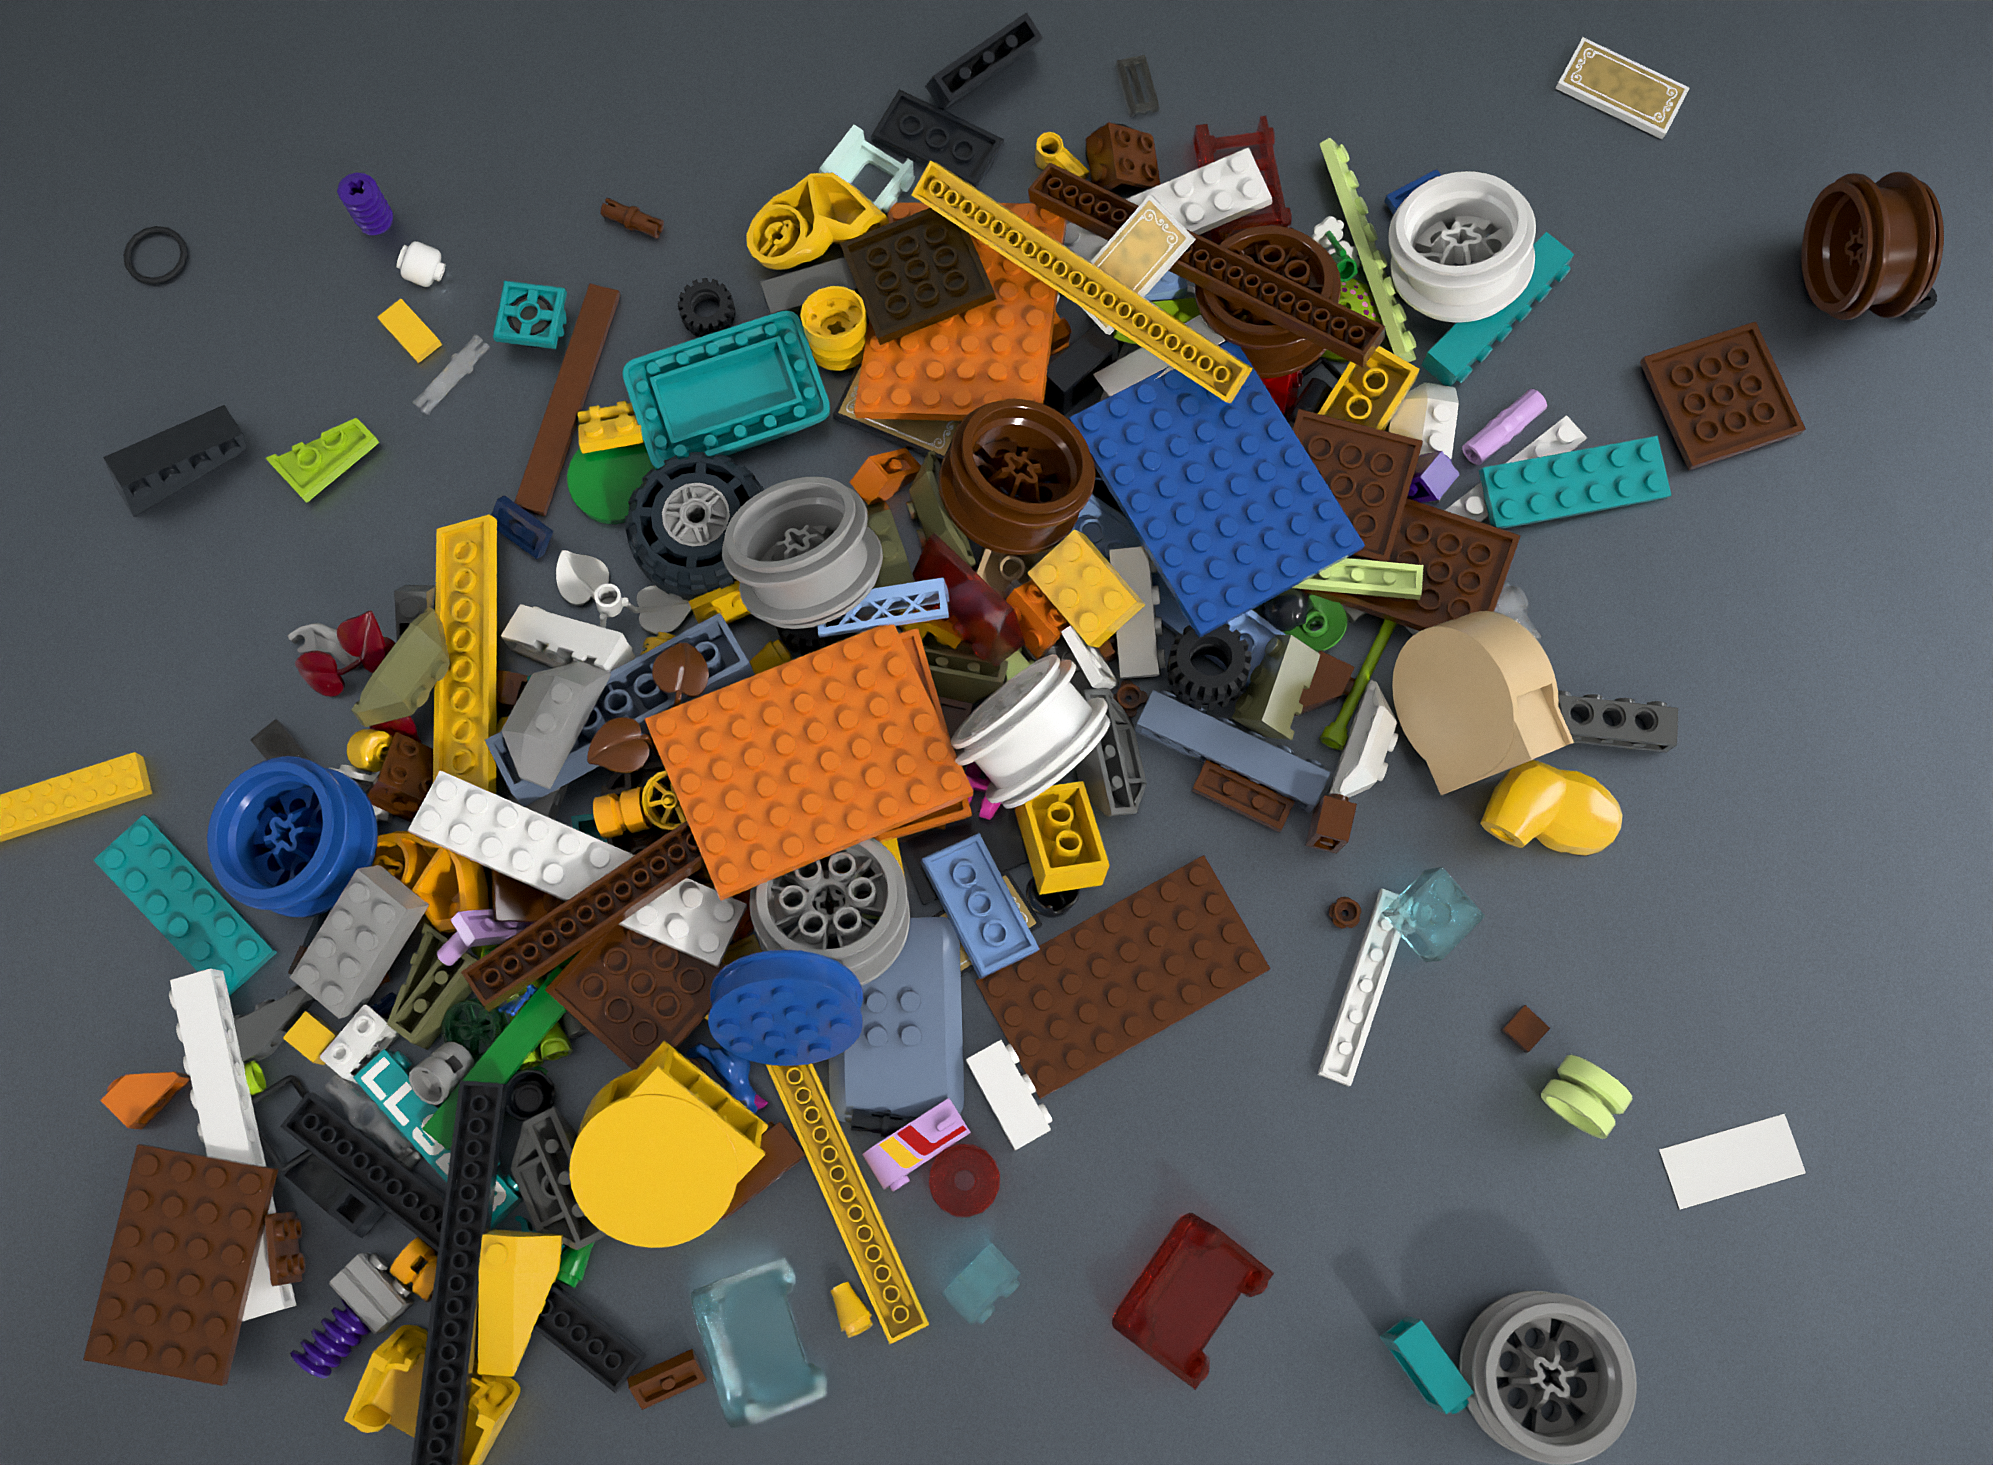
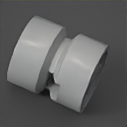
(441, 1072)

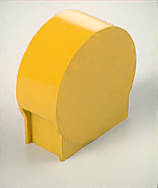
(662, 1152)

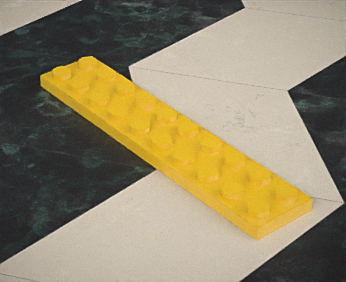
(469, 618)

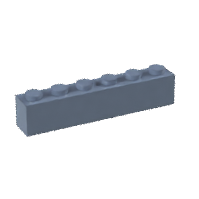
(1220, 742)

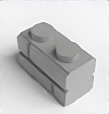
(372, 1291)

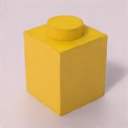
(311, 1036)

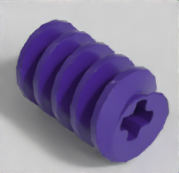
(365, 203)
(332, 1343)

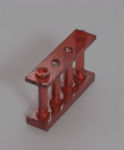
(1207, 144)

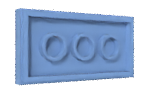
(979, 905)

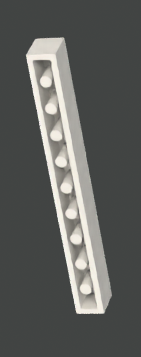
(223, 1102)

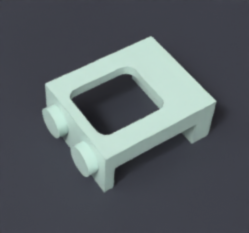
(855, 153)

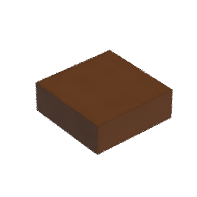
(1525, 1029)

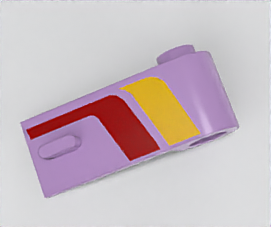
(915, 1144)

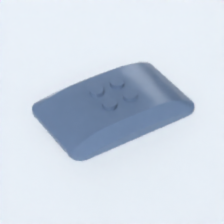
(910, 1030)

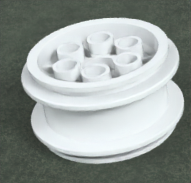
(1450, 226)
(1031, 732)

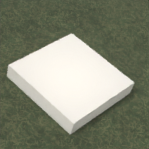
(1091, 661)

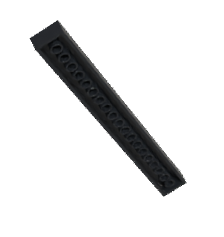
(420, 1209)
(456, 1284)

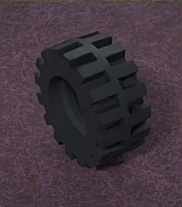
(701, 292)

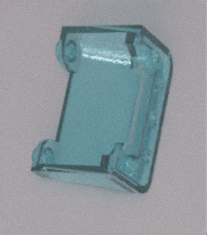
(755, 1345)

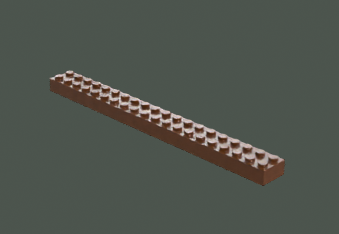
(1219, 270)
(584, 917)

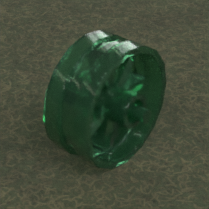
(475, 1028)

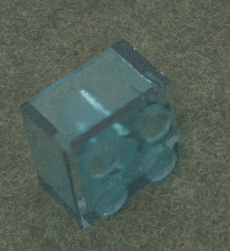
(1433, 914)
(982, 1284)

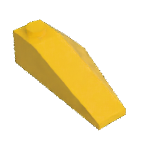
(512, 1292)

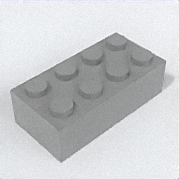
(359, 941)

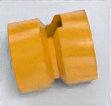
(617, 813)
(410, 1261)

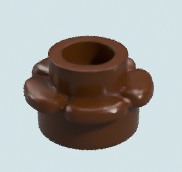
(1351, 907)

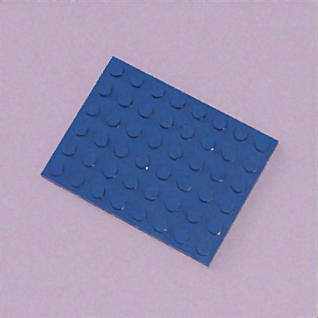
(1216, 492)

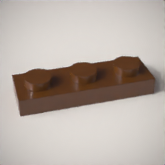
(1243, 796)

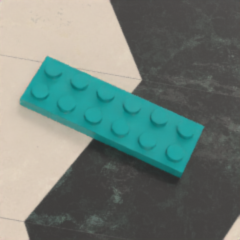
(1574, 483)
(184, 903)

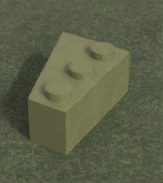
(1277, 688)

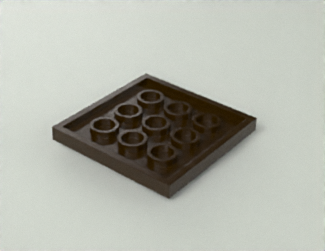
(916, 273)

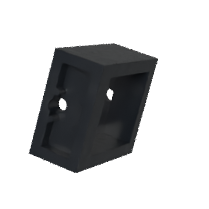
(1071, 374)

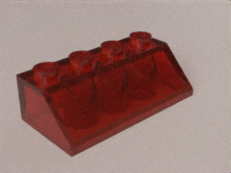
(974, 605)

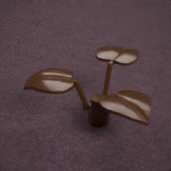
(619, 741)

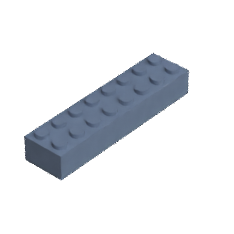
(634, 696)

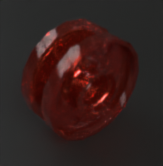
(985, 1174)

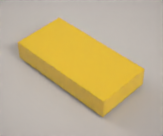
(409, 330)

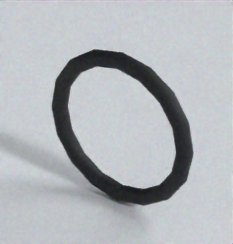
(127, 260)

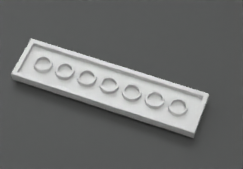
(1196, 199)

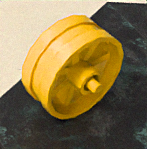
(668, 800)

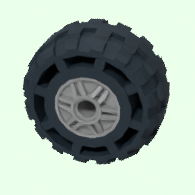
(682, 519)

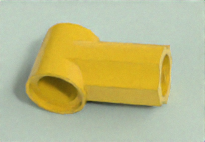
(1061, 157)

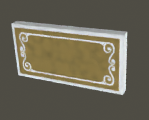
(1622, 88)
(1142, 250)

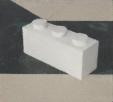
(1009, 1094)

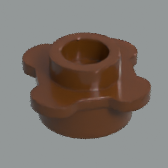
(1138, 697)

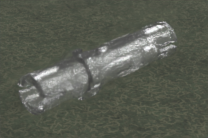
(451, 374)

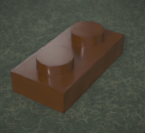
(666, 1379)

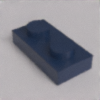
(521, 527)

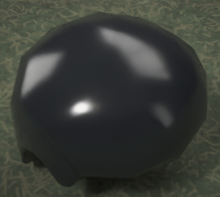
(1287, 609)
(1051, 904)
(529, 1094)

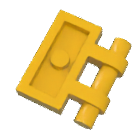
(607, 434)

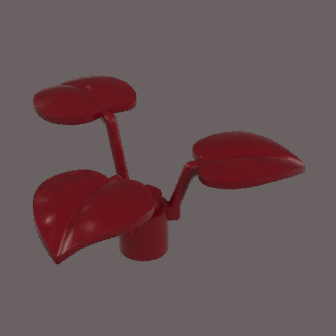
(362, 639)

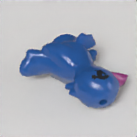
(732, 1071)

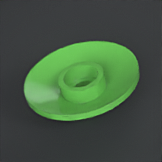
(1325, 614)

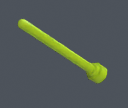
(1335, 734)

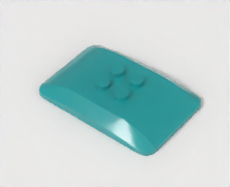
(727, 389)

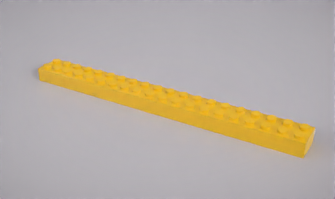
(1082, 282)
(73, 795)
(844, 1188)

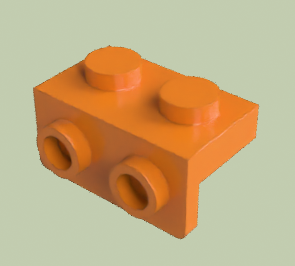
(1037, 618)

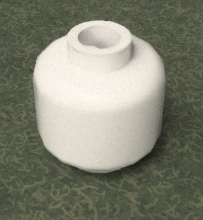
(420, 264)

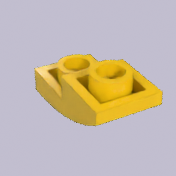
(941, 630)

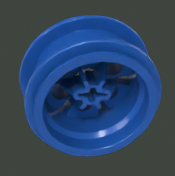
(250, 821)

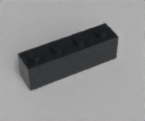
(984, 61)

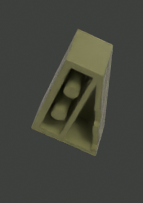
(429, 991)

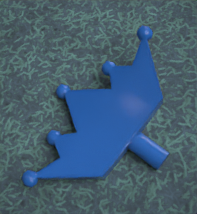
(515, 1004)

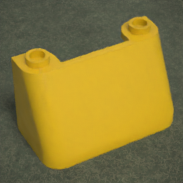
(393, 1387)

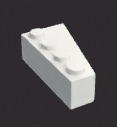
(564, 641)

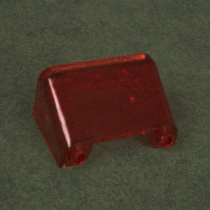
(1188, 1295)

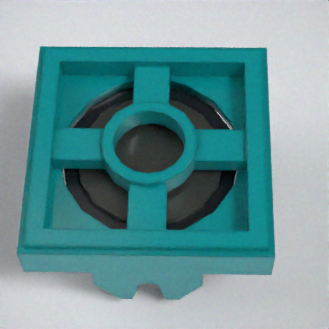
(528, 317)

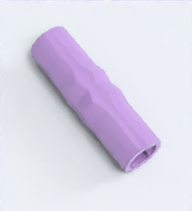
(1504, 427)

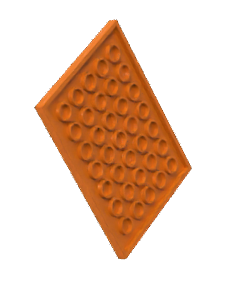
(973, 356)
(807, 759)

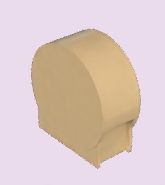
(1477, 698)

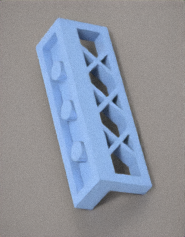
(894, 598)

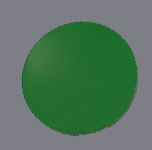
(605, 480)

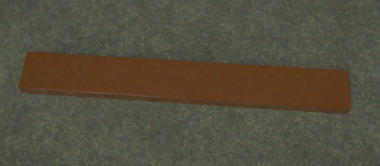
(567, 399)

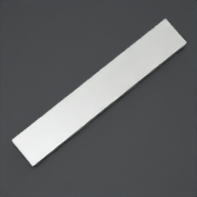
(1361, 995)

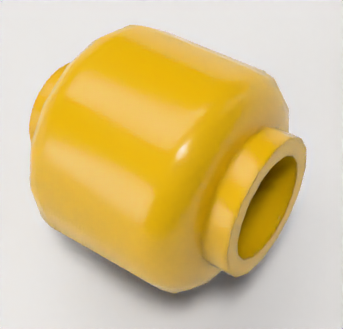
(368, 749)

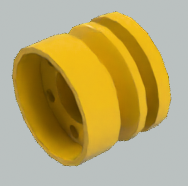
(835, 327)

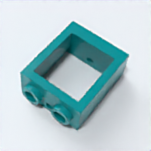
(1427, 1365)

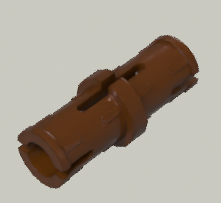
(632, 218)

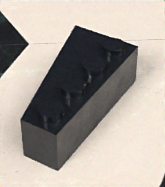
(174, 458)

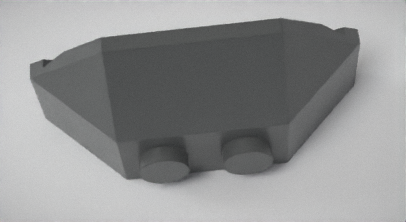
(1114, 766)
(543, 1179)

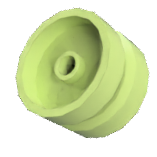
(1586, 1096)

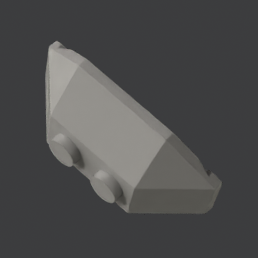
(551, 718)

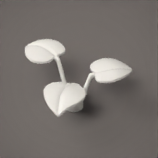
(586, 577)

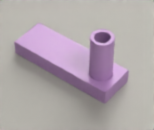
(477, 929)

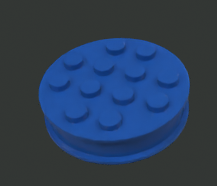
(786, 1007)

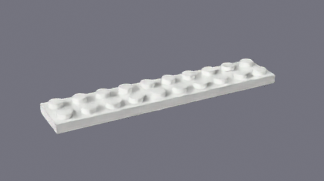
(567, 862)

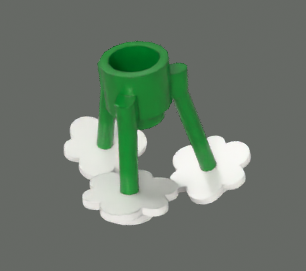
(1345, 257)

